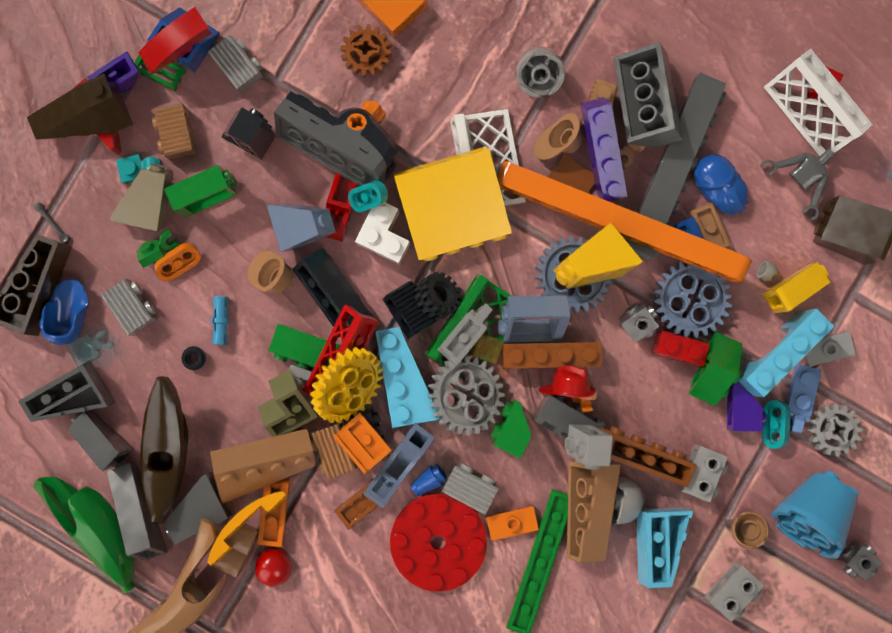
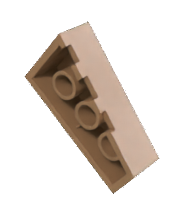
(260, 463)
(590, 510)

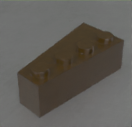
(32, 285)

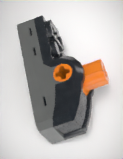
(347, 143)

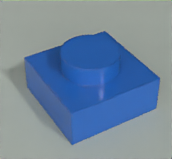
(689, 226)

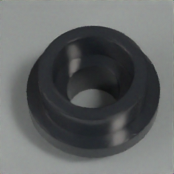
(186, 358)

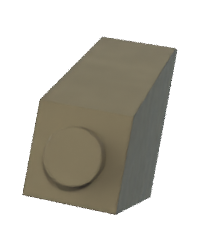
(145, 200)

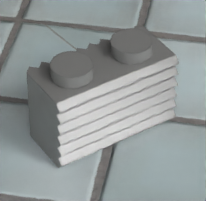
(236, 64)
(129, 306)
(470, 488)

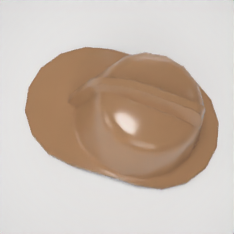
(561, 137)
(269, 273)

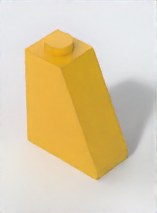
(796, 288)

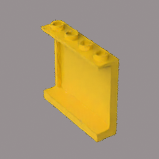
(453, 203)

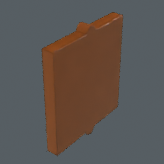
(572, 174)

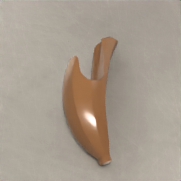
(187, 598)

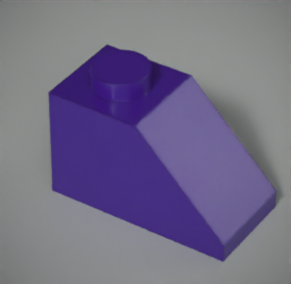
(743, 410)

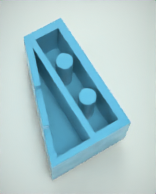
(659, 544)

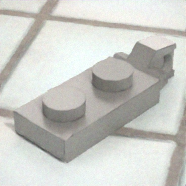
(465, 334)

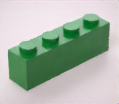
(297, 346)

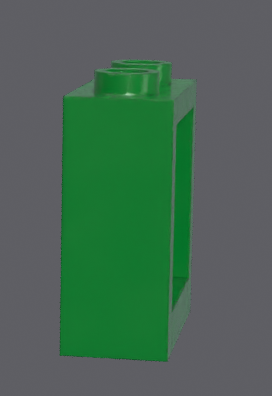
(201, 191)

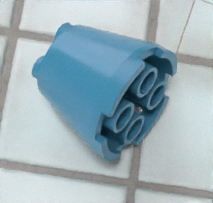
(818, 514)

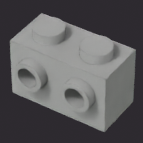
(589, 446)
(706, 474)
(734, 591)

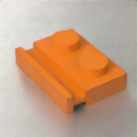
(362, 443)

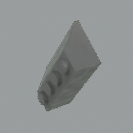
(648, 97)

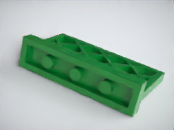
(468, 302)

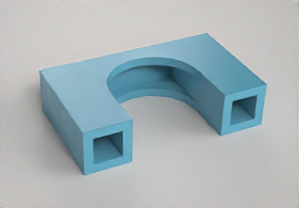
(803, 333)

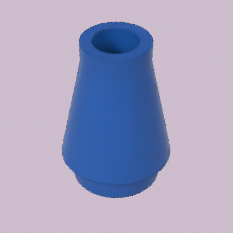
(429, 480)

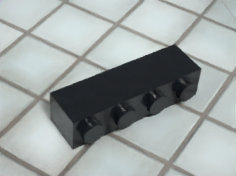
(328, 286)

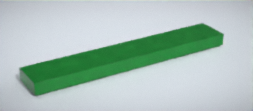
(539, 563)

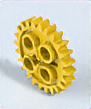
(346, 385)

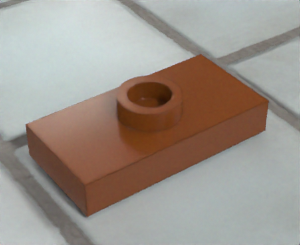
(355, 508)

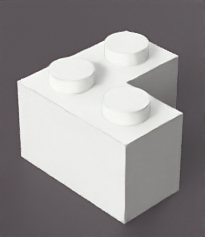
(376, 234)

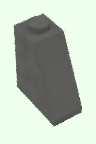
(99, 440)
(199, 503)

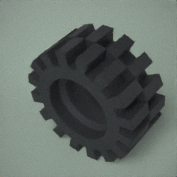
(444, 288)

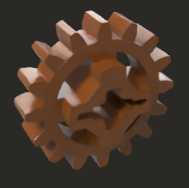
(357, 49)

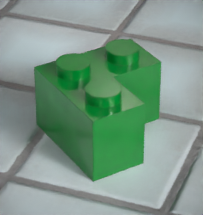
(720, 370)

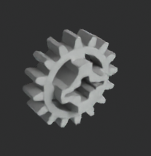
(840, 438)

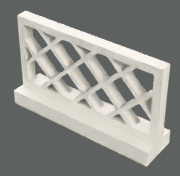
(829, 95)
(463, 142)

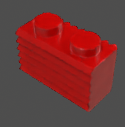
(680, 348)

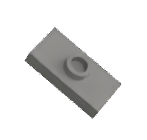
(830, 349)

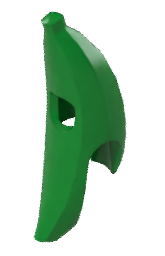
(91, 525)

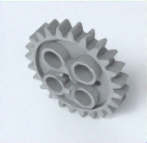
(457, 414)

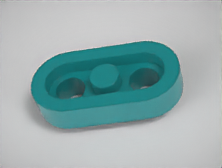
(368, 196)
(776, 424)

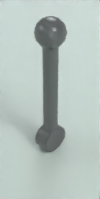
(64, 238)

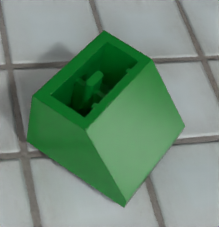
(513, 431)

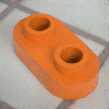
(177, 261)

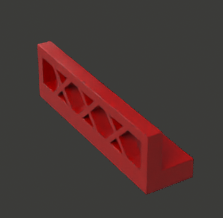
(356, 335)

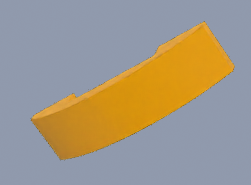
(221, 545)

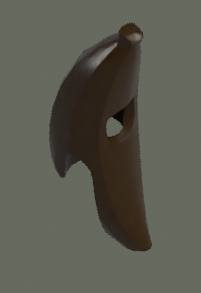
(163, 448)

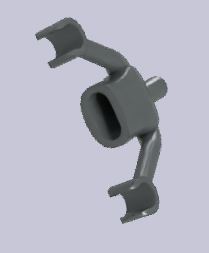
(806, 174)

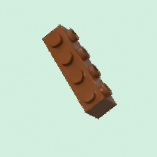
(650, 458)

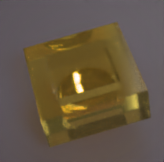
(488, 348)

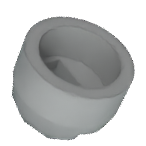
(766, 271)

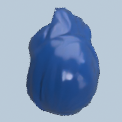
(721, 184)
(64, 313)

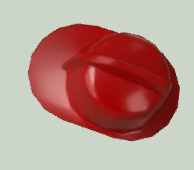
(569, 382)

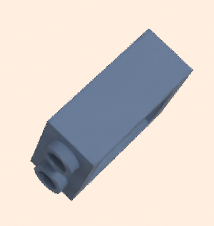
(534, 331)

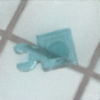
(87, 349)

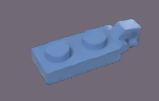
(802, 395)

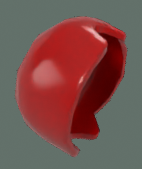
(273, 566)

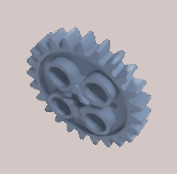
(548, 277)
(711, 309)

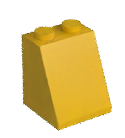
(598, 260)

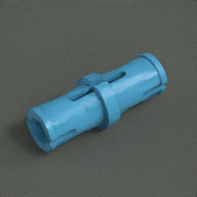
(220, 320)

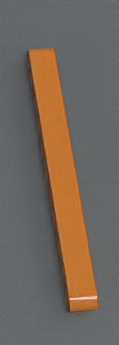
(628, 223)

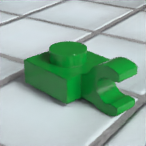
(154, 250)

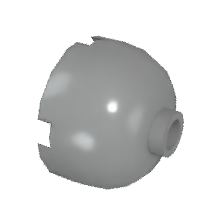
(540, 72)
(628, 501)

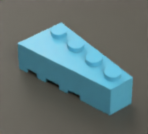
(403, 380)

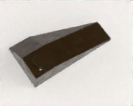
(83, 111)

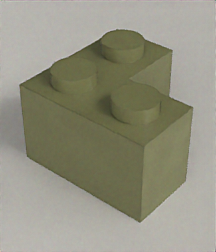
(288, 408)

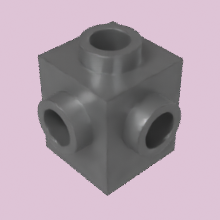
(639, 321)
(859, 561)

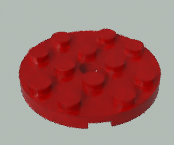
(435, 567)

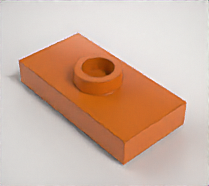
(512, 522)

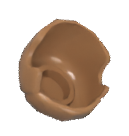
(750, 530)

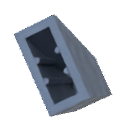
(299, 225)

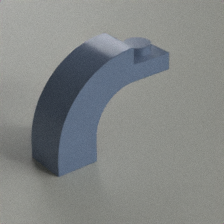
(398, 465)

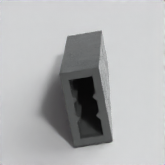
(140, 537)

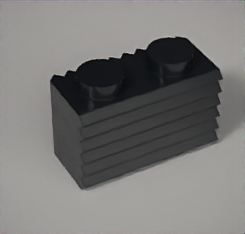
(405, 310)

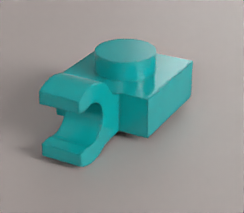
(131, 166)

